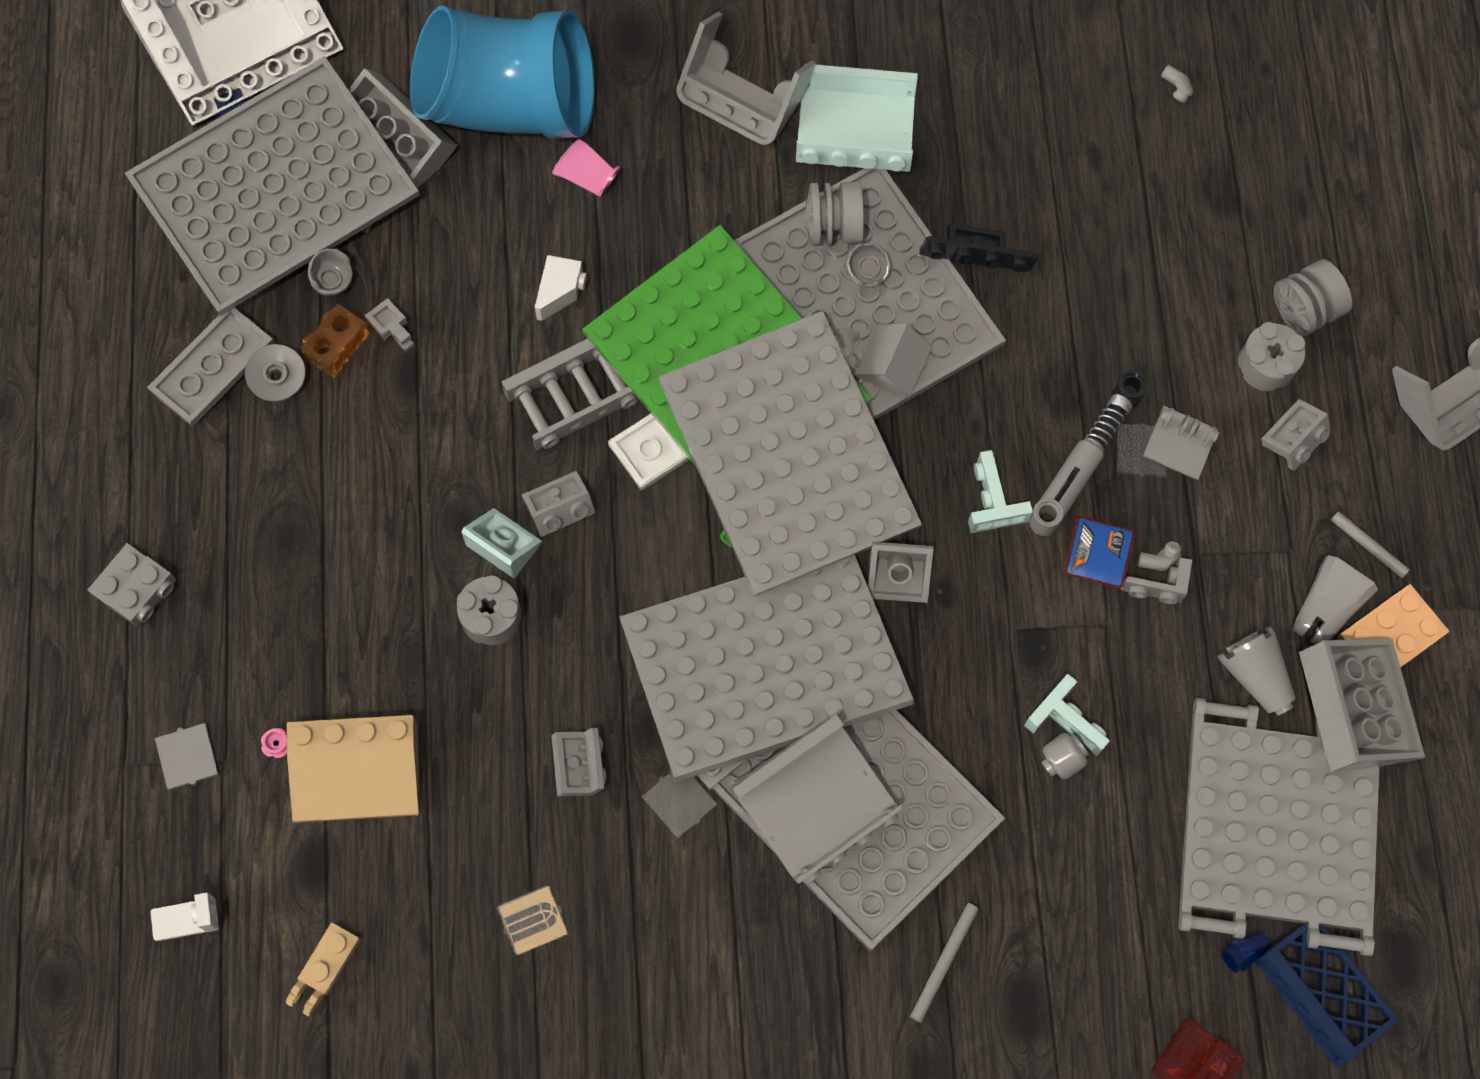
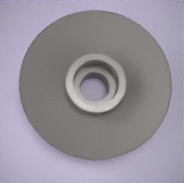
(268, 361)

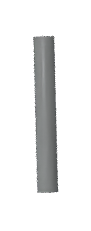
(1370, 544)

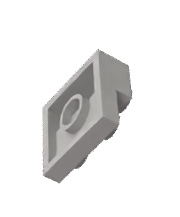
(132, 585)

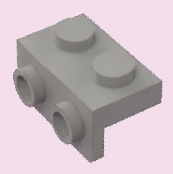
(578, 763)

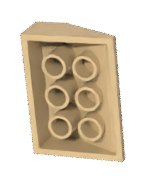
(353, 768)

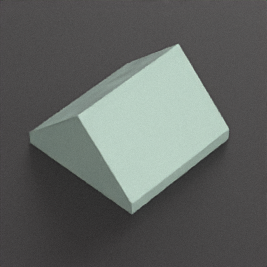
(501, 541)

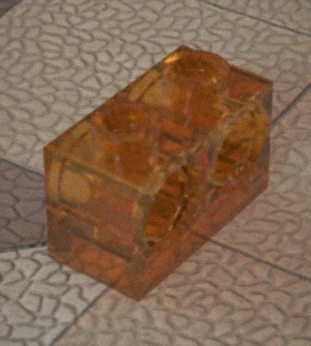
(341, 344)

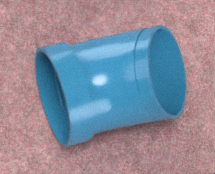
(504, 73)

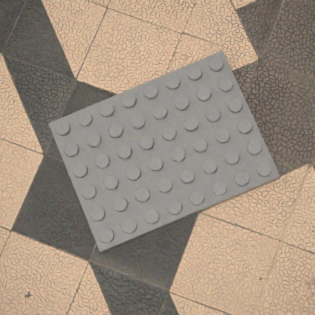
(272, 185)
(915, 293)
(789, 453)
(760, 671)
(908, 859)

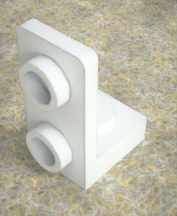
(185, 918)

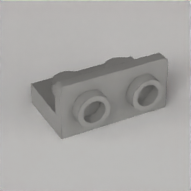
(1298, 433)
(558, 503)

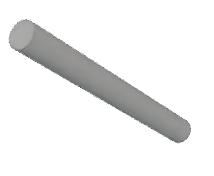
(944, 963)

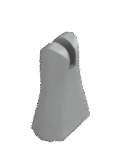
(1333, 599)

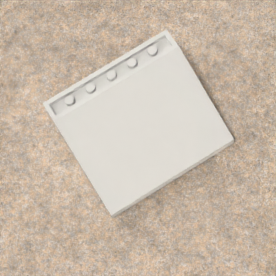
(229, 45)

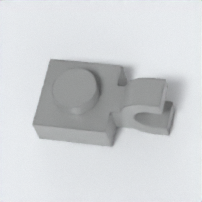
(390, 321)

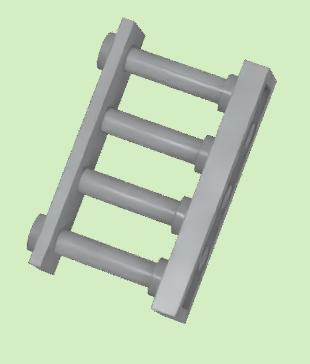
(546, 375)

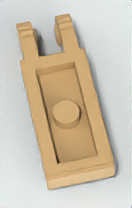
(324, 967)

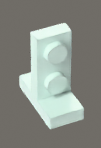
(993, 498)
(1068, 717)

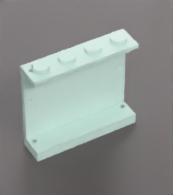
(857, 118)

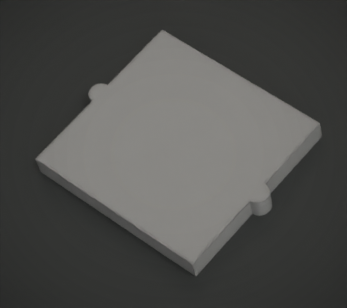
(186, 756)

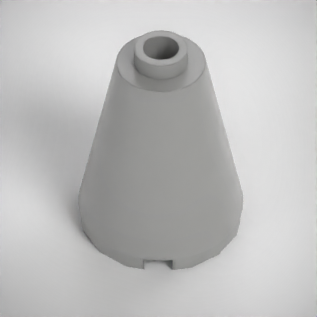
(1261, 670)

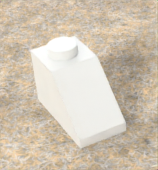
(559, 285)

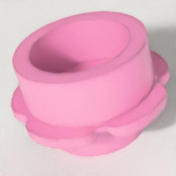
(268, 740)

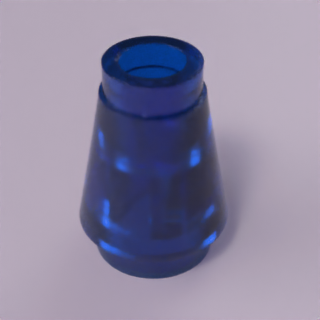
(1245, 951)

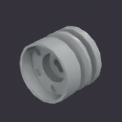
(835, 213)
(1312, 297)

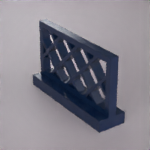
(1312, 1010)

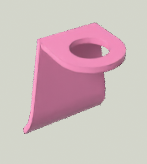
(585, 168)

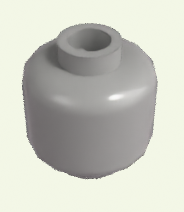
(1064, 756)

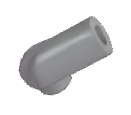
(1181, 81)
(1163, 560)

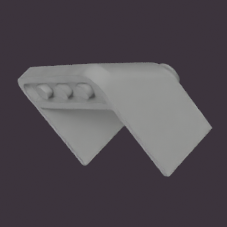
(731, 99)
(1450, 409)

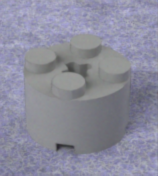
(1271, 356)
(492, 594)

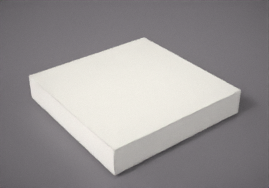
(647, 451)

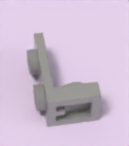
(1169, 594)

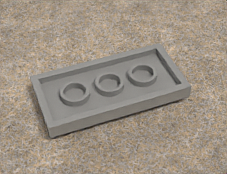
(209, 366)

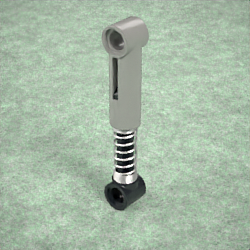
(1087, 454)

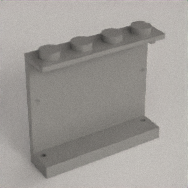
(816, 800)

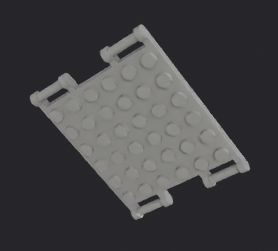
(1276, 832)

